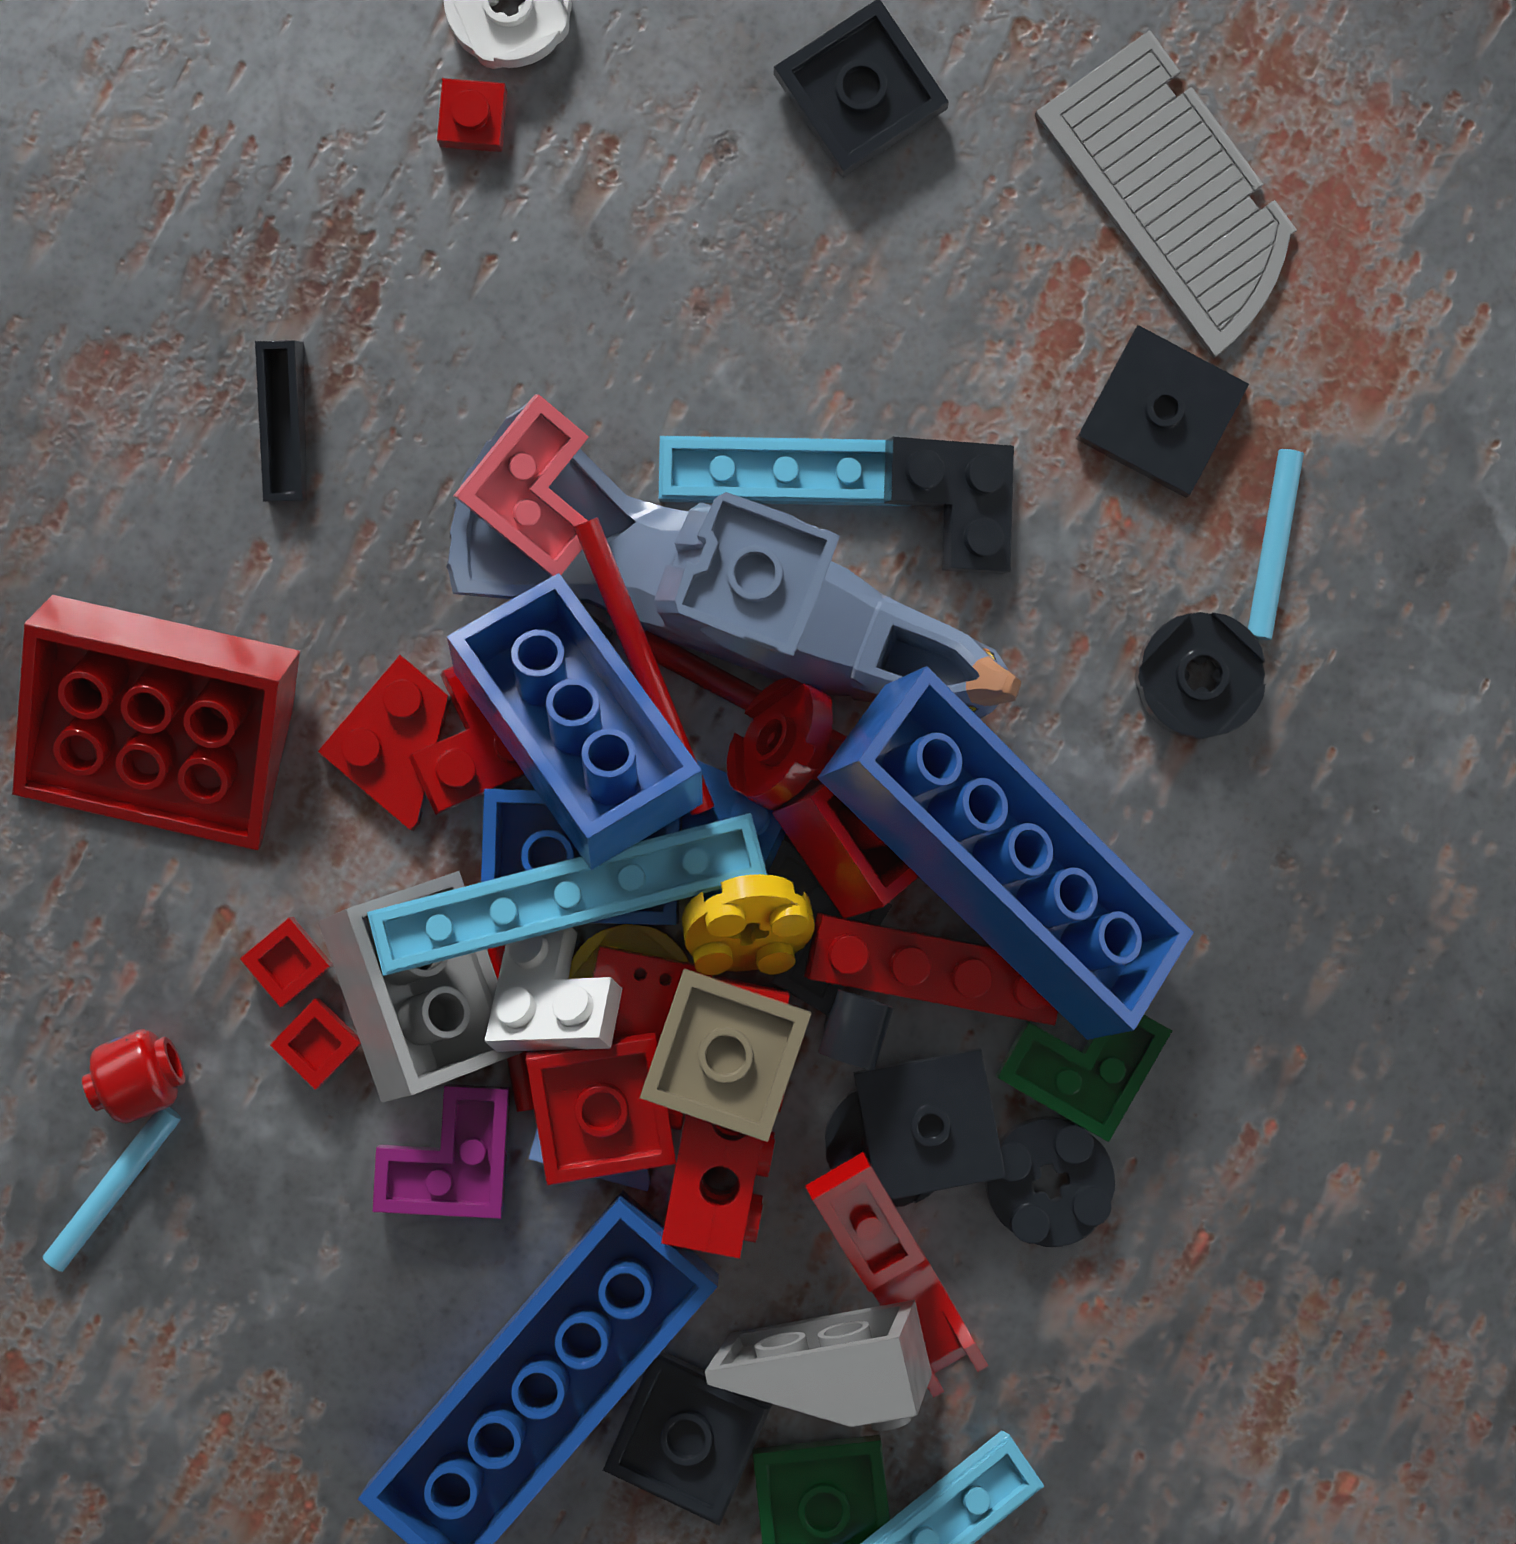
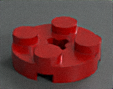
(782, 744)

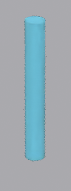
(1275, 543)
(111, 1188)

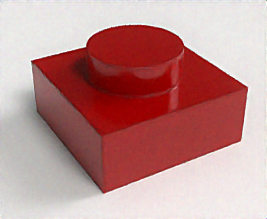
(472, 115)
(286, 962)
(316, 1043)

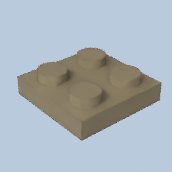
(725, 1055)

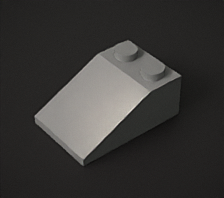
(834, 1366)

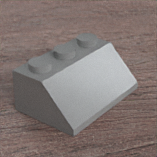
(419, 1021)

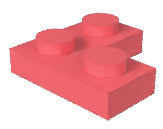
(513, 483)

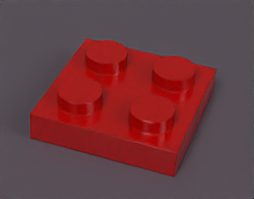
(594, 1113)

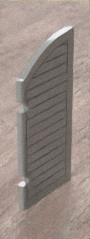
(1173, 188)

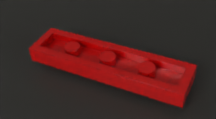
(922, 969)

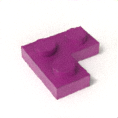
(460, 1176)

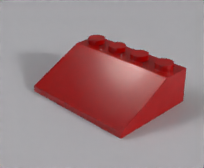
(152, 720)

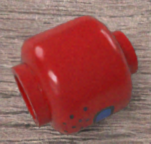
(133, 1076)

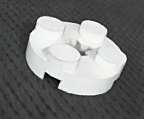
(505, 39)

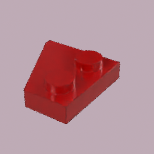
(381, 733)

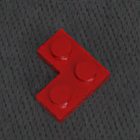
(467, 761)

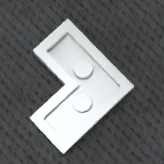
(544, 1009)

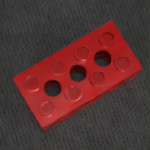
(712, 1217)

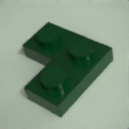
(1086, 1085)

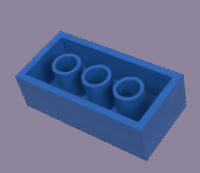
(576, 720)

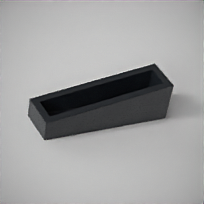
(282, 419)

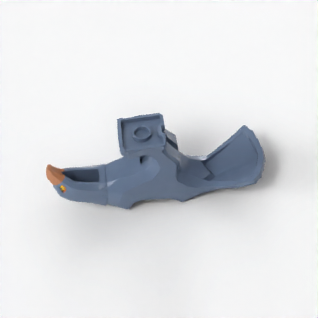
(738, 589)

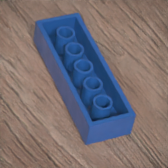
(1007, 854)
(542, 1383)

